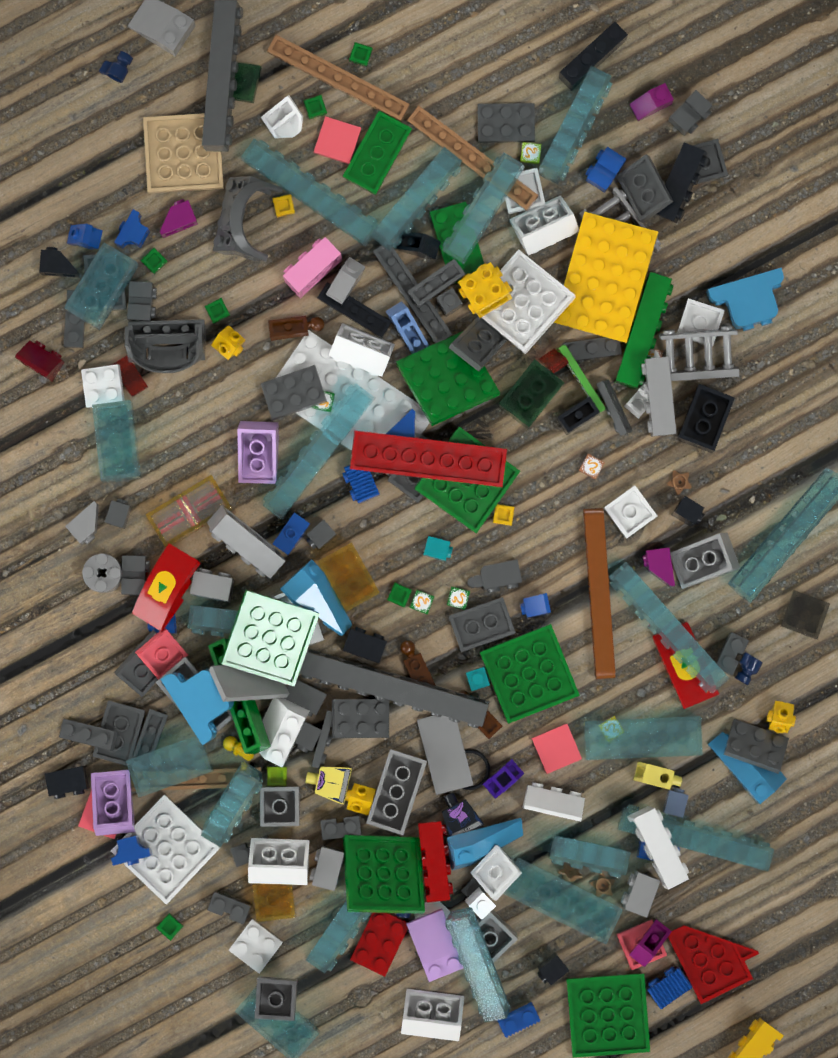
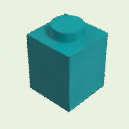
(438, 549)
(477, 679)

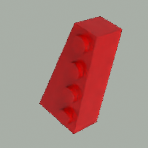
(434, 861)

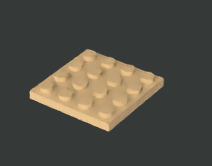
(177, 156)

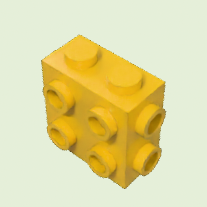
(484, 289)

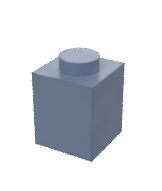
(675, 802)

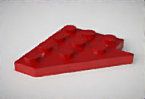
(710, 961)

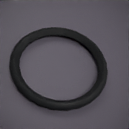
(487, 769)

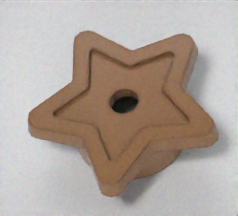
(684, 479)
(570, 874)
(603, 890)

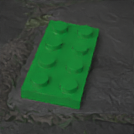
(377, 153)
(443, 223)

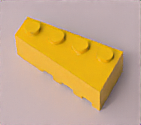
(758, 1041)

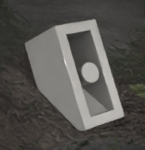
(346, 280)
(85, 524)

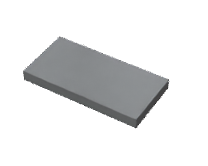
(242, 685)
(445, 754)

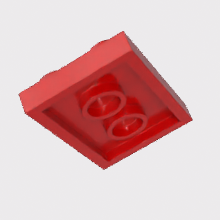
(380, 942)

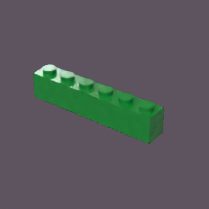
(643, 330)
(244, 713)

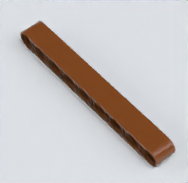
(599, 593)

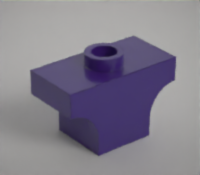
(503, 779)

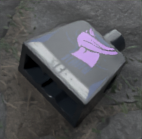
(460, 816)

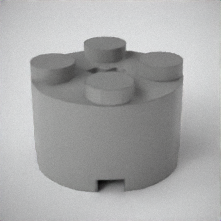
(92, 569)

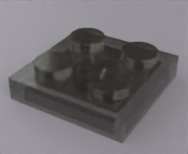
(805, 615)

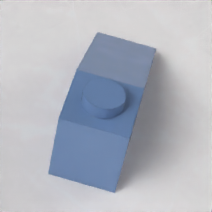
(407, 327)

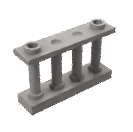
(620, 197)
(709, 370)

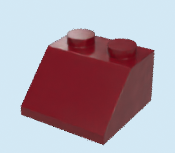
(41, 361)

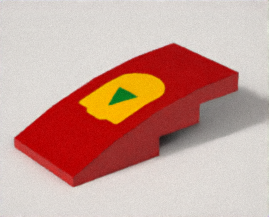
(165, 587)
(685, 686)

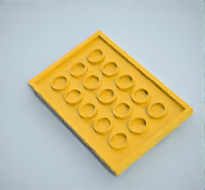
(607, 276)

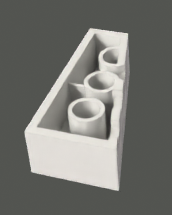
(659, 847)

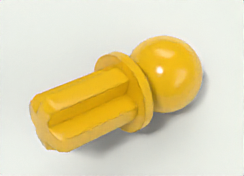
(231, 744)

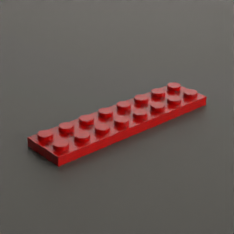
(428, 458)

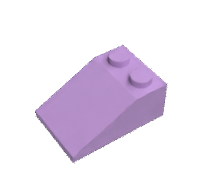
(257, 452)
(112, 803)
(434, 945)

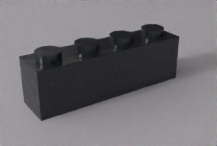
(593, 55)
(682, 179)

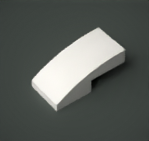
(636, 404)

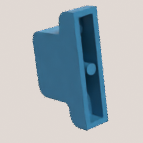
(749, 299)
(197, 701)

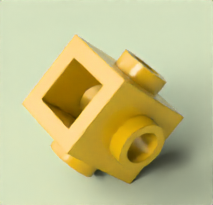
(228, 343)
(781, 717)
(360, 798)

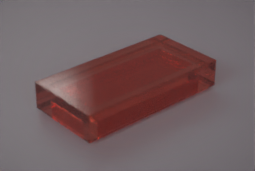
(553, 360)
(131, 377)

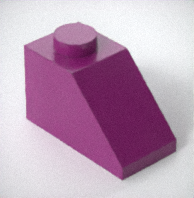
(652, 102)
(178, 218)
(660, 565)
(650, 943)

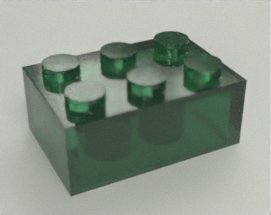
(531, 394)

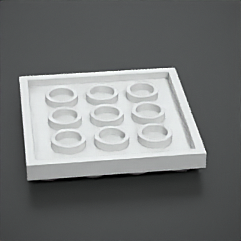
(535, 302)
(175, 846)

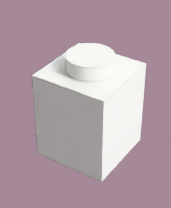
(480, 903)

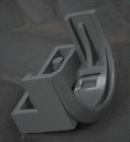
(230, 233)
(144, 334)

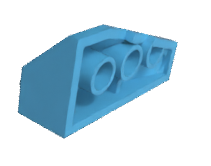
(313, 591)
(756, 780)
(474, 845)

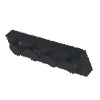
(357, 312)

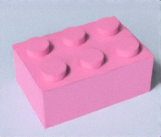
(312, 267)

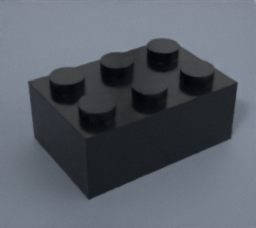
(705, 418)

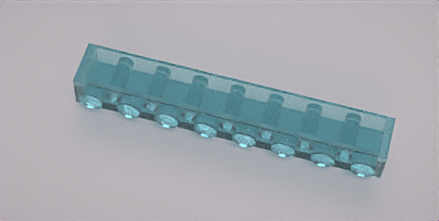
(309, 192)
(319, 451)
(786, 536)
(669, 628)
(707, 841)

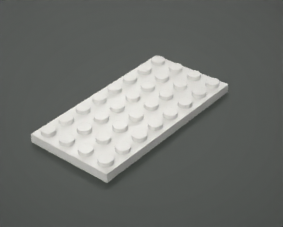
(335, 376)

